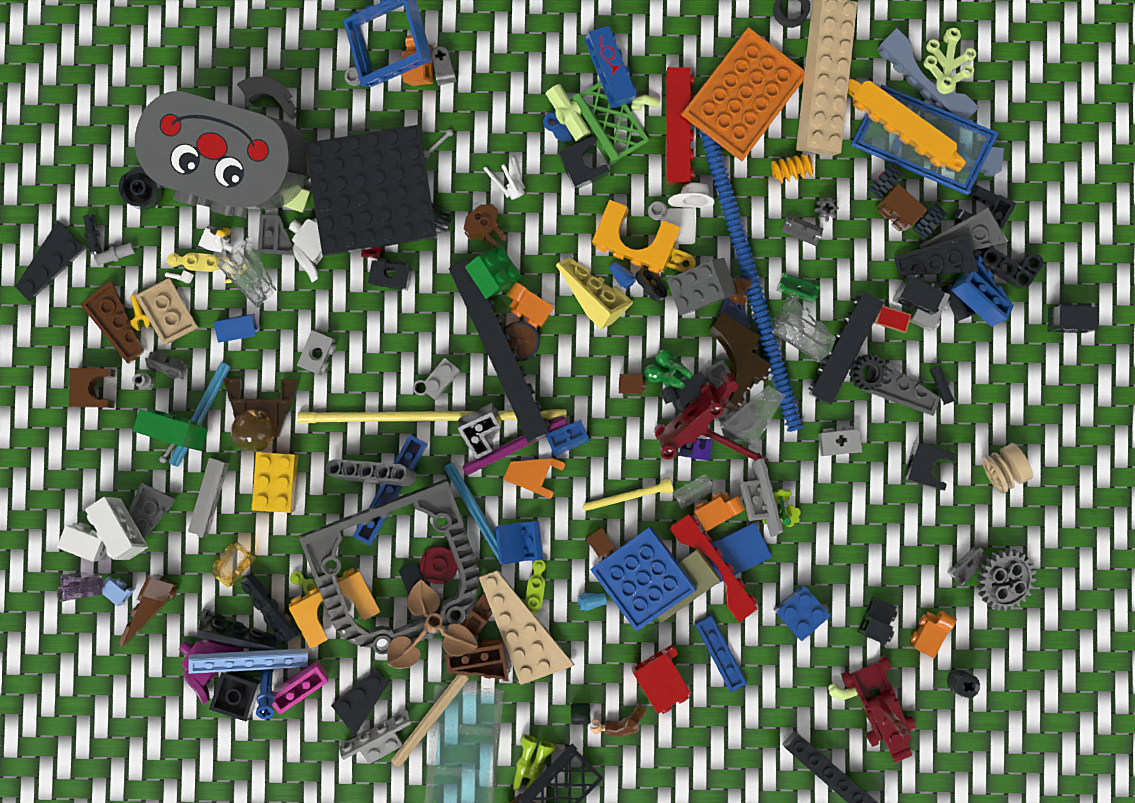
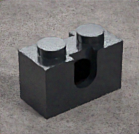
(378, 274)

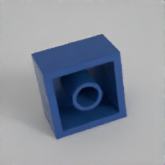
(802, 613)

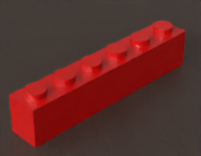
(677, 127)

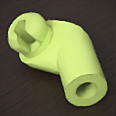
(644, 99)
(841, 694)

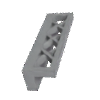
(208, 497)

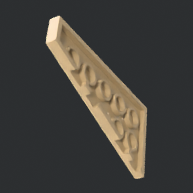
(525, 637)

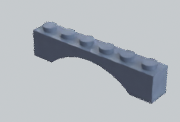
(899, 52)

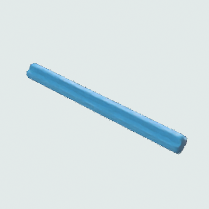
(203, 408)
(472, 506)

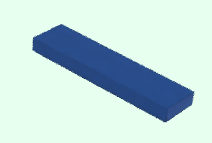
(720, 653)

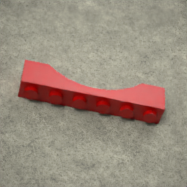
(737, 600)

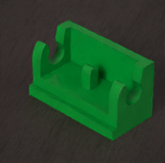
(801, 288)

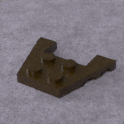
(275, 408)

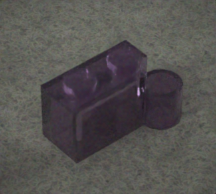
(79, 585)

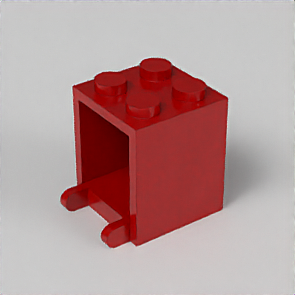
(661, 680)

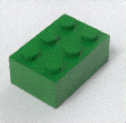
(170, 428)

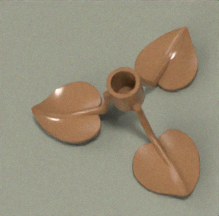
(421, 601)

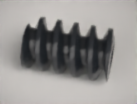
(959, 677)

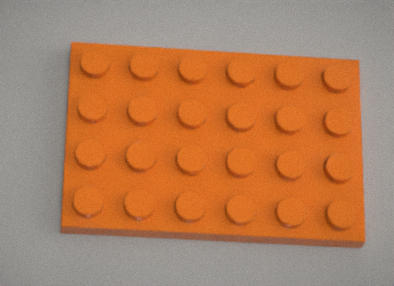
(744, 94)

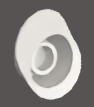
(692, 195)

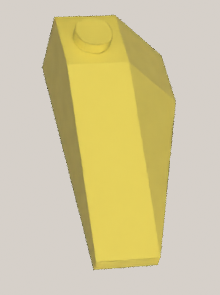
(597, 299)

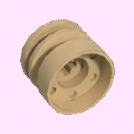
(1007, 468)

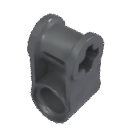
(443, 69)

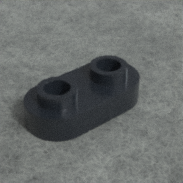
(651, 284)

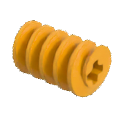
(792, 168)

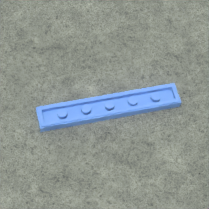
(248, 660)

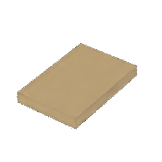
(166, 311)

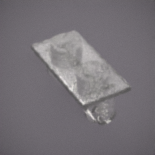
(693, 491)

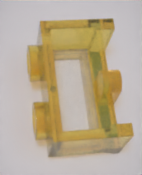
(233, 564)

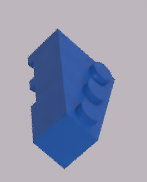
(983, 295)

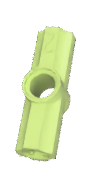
(568, 112)

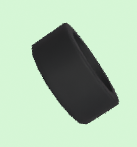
(790, 23)

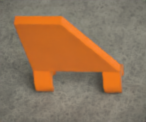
(531, 474)

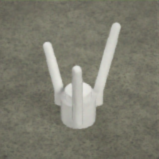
(514, 189)

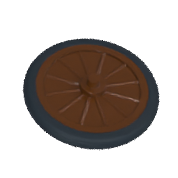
(523, 338)

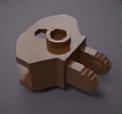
(485, 226)

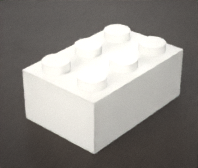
(116, 528)

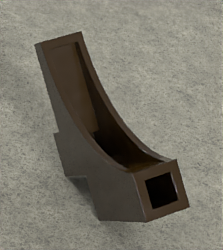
(740, 347)

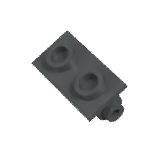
(802, 230)
(157, 363)

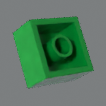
(493, 272)

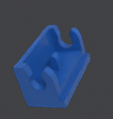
(235, 327)
(567, 438)

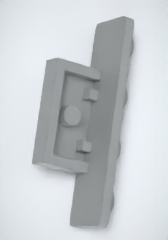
(760, 498)
(378, 740)

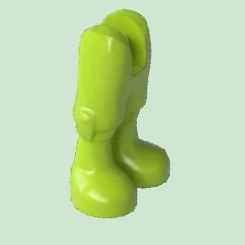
(524, 765)

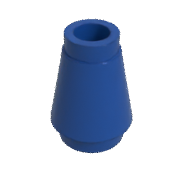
(622, 275)

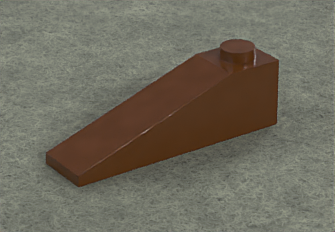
(153, 597)

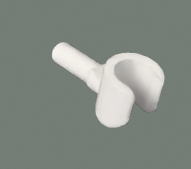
(185, 277)

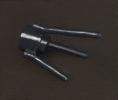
(441, 221)

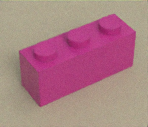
(299, 686)

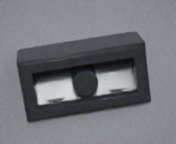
(958, 307)
(410, 576)

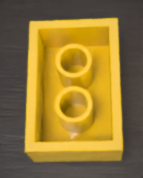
(275, 482)

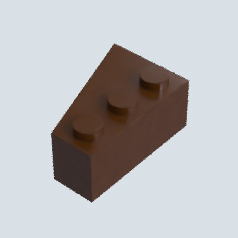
(485, 661)

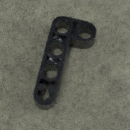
(1014, 268)

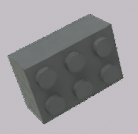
(702, 286)

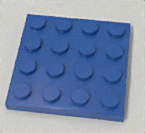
(643, 578)

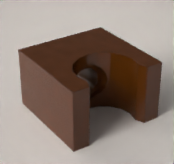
(82, 387)

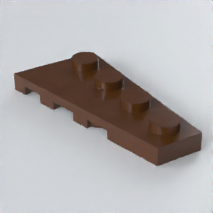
(112, 319)

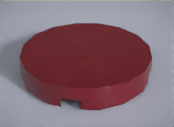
(442, 560)

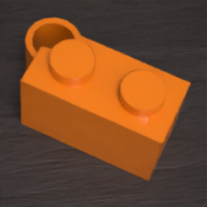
(420, 75)
(529, 305)
(717, 510)
(932, 632)

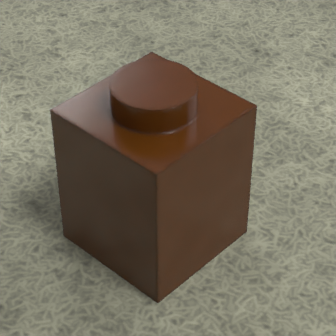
(631, 384)
(600, 543)

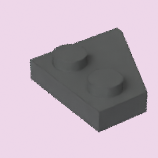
(273, 236)

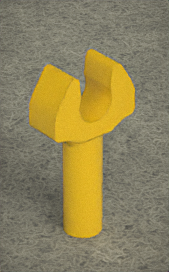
(138, 315)

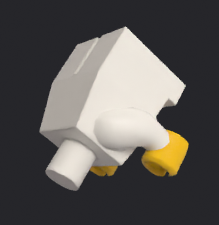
(216, 240)

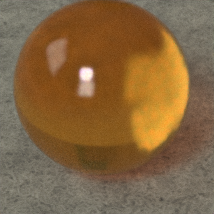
(252, 431)

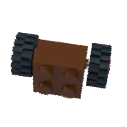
(902, 207)

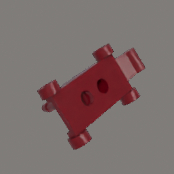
(695, 420)
(882, 711)

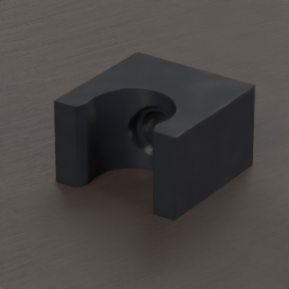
(576, 170)
(919, 465)

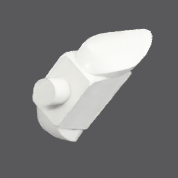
(307, 246)

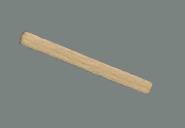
(429, 720)

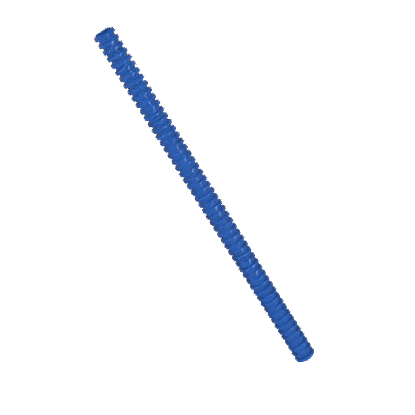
(748, 270)

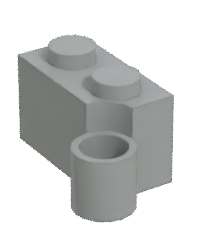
(438, 379)

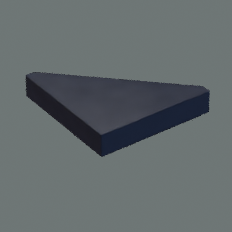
(735, 311)

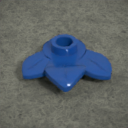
(559, 130)

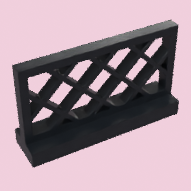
(552, 772)

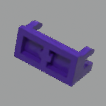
(698, 450)

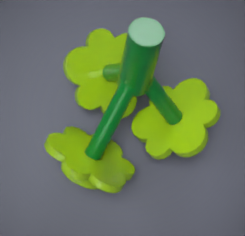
(789, 514)

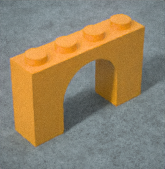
(654, 256)
(305, 608)

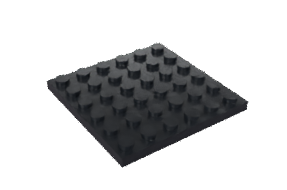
(370, 190)

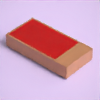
(893, 319)

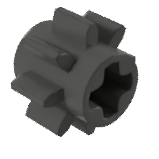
(829, 205)

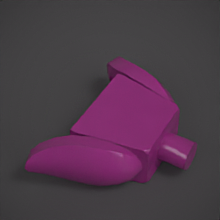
(199, 681)

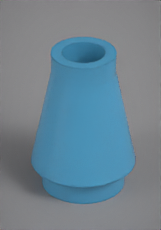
(591, 600)

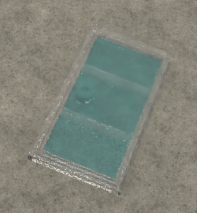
(465, 747)

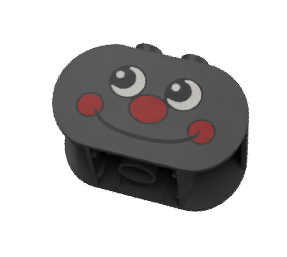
(220, 154)

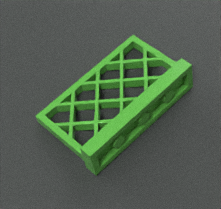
(602, 139)

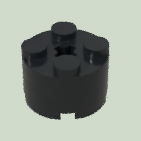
(145, 199)

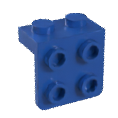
(519, 542)

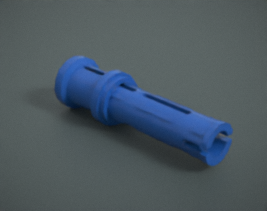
(265, 698)

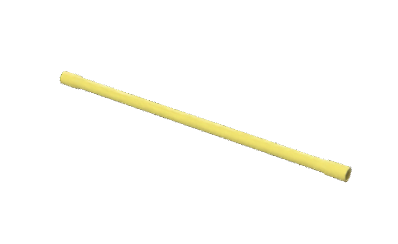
(313, 417)

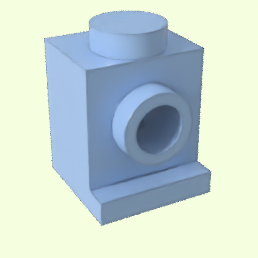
(116, 590)

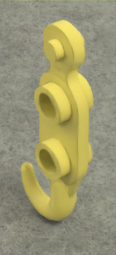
(196, 262)

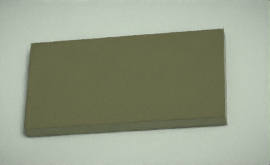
(702, 576)

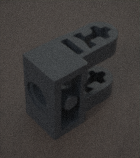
(1000, 205)

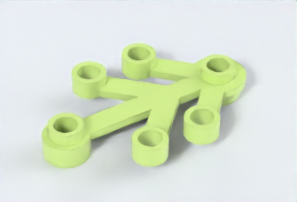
(948, 62)

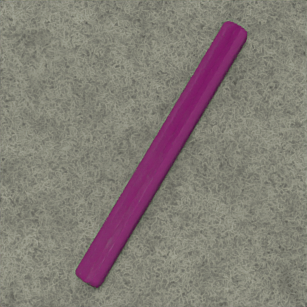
(507, 449)

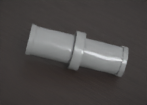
(114, 254)
(143, 380)

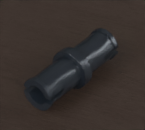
(92, 234)
(942, 385)

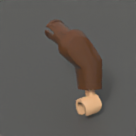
(622, 728)

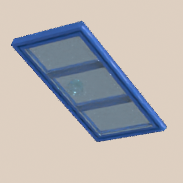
(971, 138)

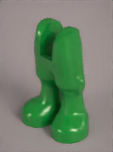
(673, 377)

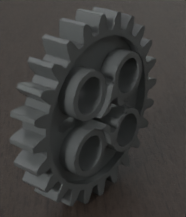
(1006, 579)

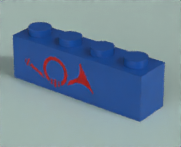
(610, 66)

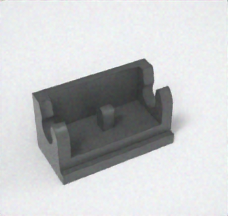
(968, 565)

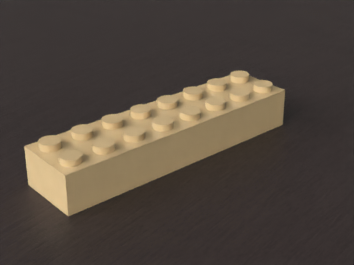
(826, 76)

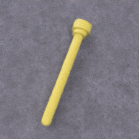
(664, 486)

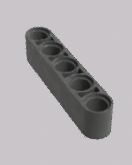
(360, 472)

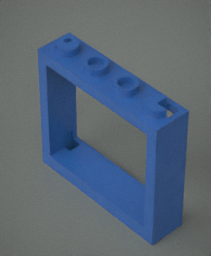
(359, 51)

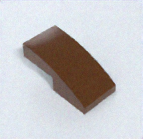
(478, 616)

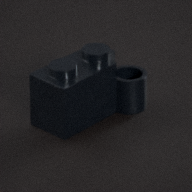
(682, 396)

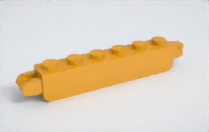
(906, 124)

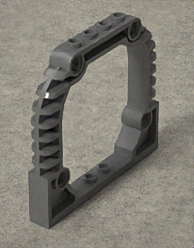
(323, 542)

